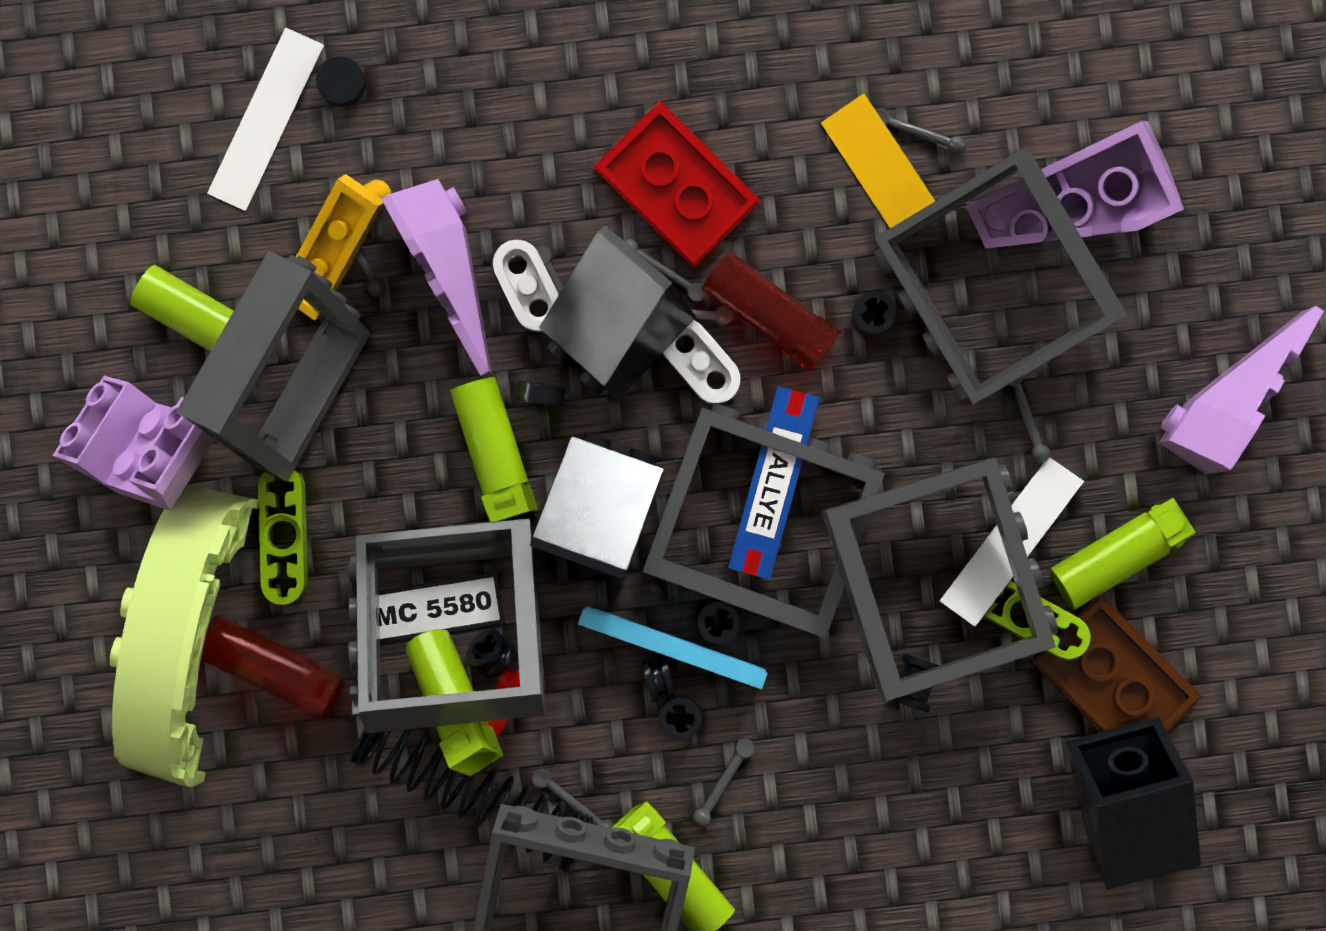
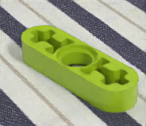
(273, 571)
(1063, 620)

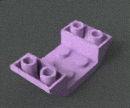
(133, 444)

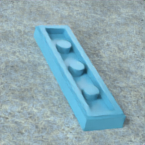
(673, 647)

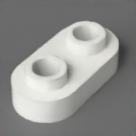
(526, 287)
(700, 362)

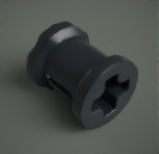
(919, 699)

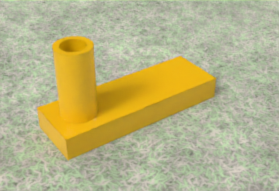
(341, 229)

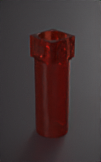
(771, 311)
(270, 666)

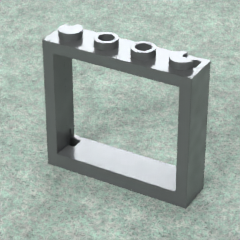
(918, 301)
(245, 350)
(815, 453)
(440, 547)
(863, 604)
(587, 843)

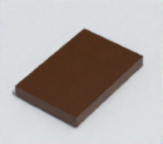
(1118, 675)

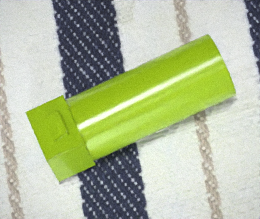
(180, 307)
(493, 450)
(1121, 553)
(440, 672)
(704, 904)

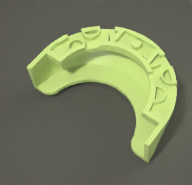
(167, 631)

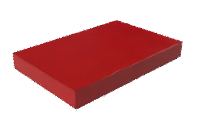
(676, 185)

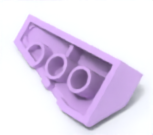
(1103, 188)
(439, 242)
(1224, 416)

